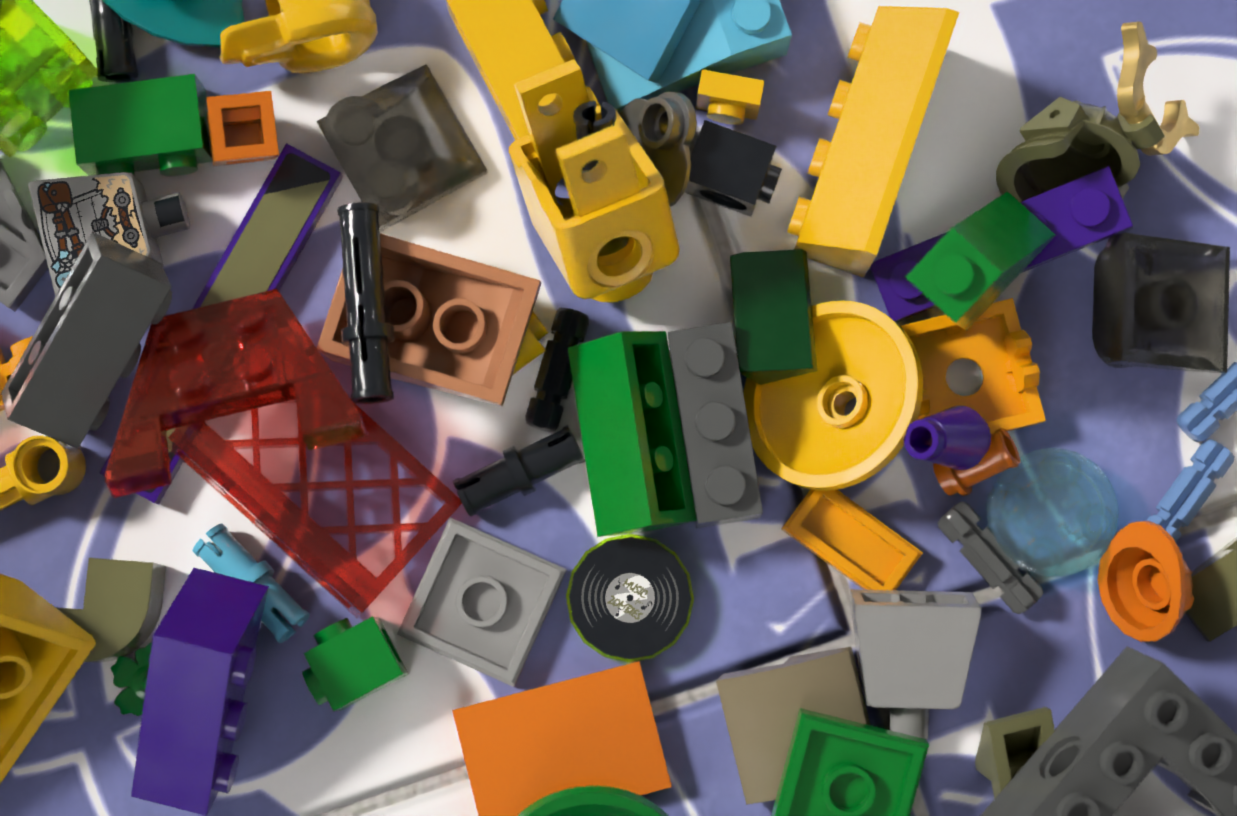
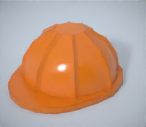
(1145, 582)

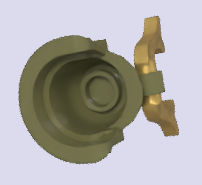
(1081, 138)

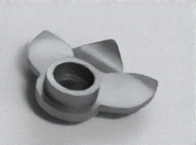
(665, 131)

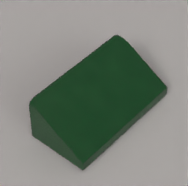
(773, 314)

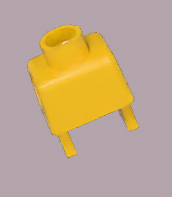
(617, 214)

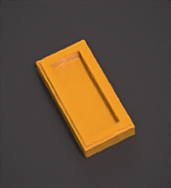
(851, 540)

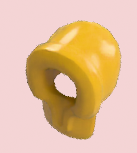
(302, 35)

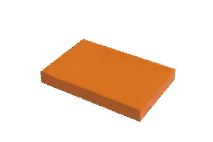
(560, 739)

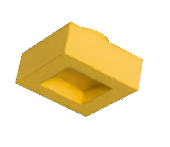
(729, 97)

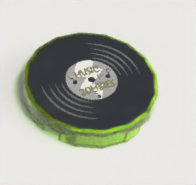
(630, 598)

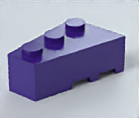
(197, 691)

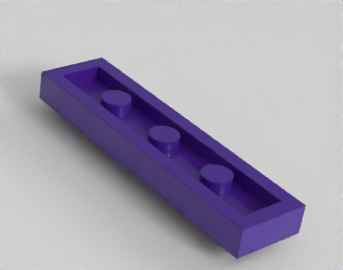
(1075, 212)

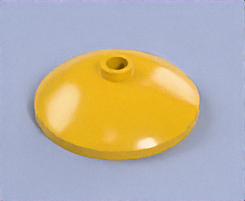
(801, 420)

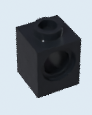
(732, 169)

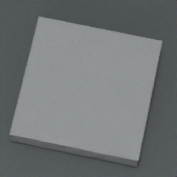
(482, 602)

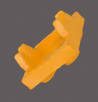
(1001, 351)

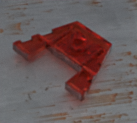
(220, 365)

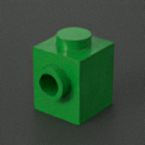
(351, 662)

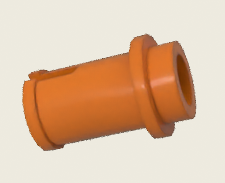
(1000, 457)

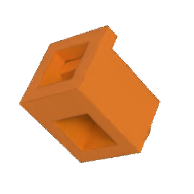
(242, 128)

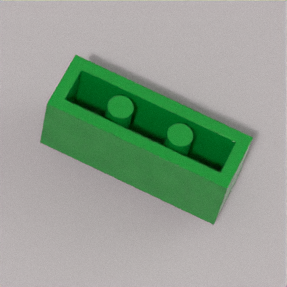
(631, 433)

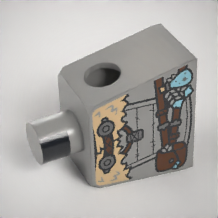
(107, 205)

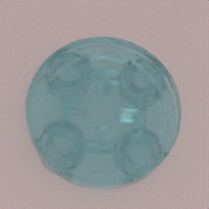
(1053, 512)

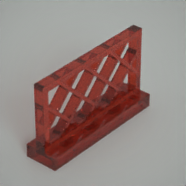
(291, 527)

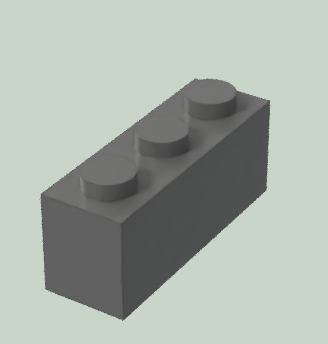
(87, 341)
(714, 425)

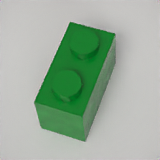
(141, 126)

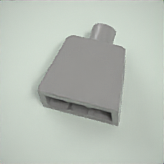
(913, 651)

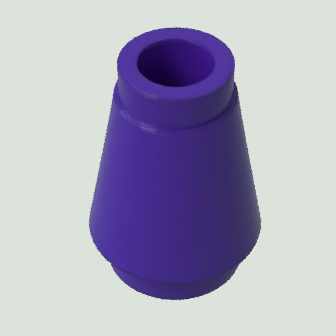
(949, 438)

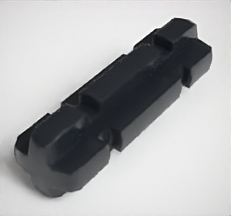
(555, 370)

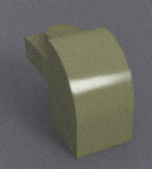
(119, 605)

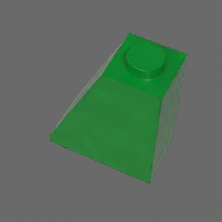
(980, 258)

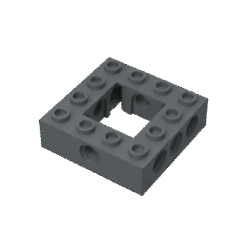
(1115, 738)

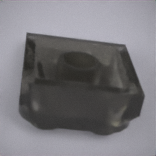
(402, 145)
(1161, 304)

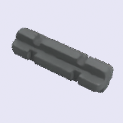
(988, 559)

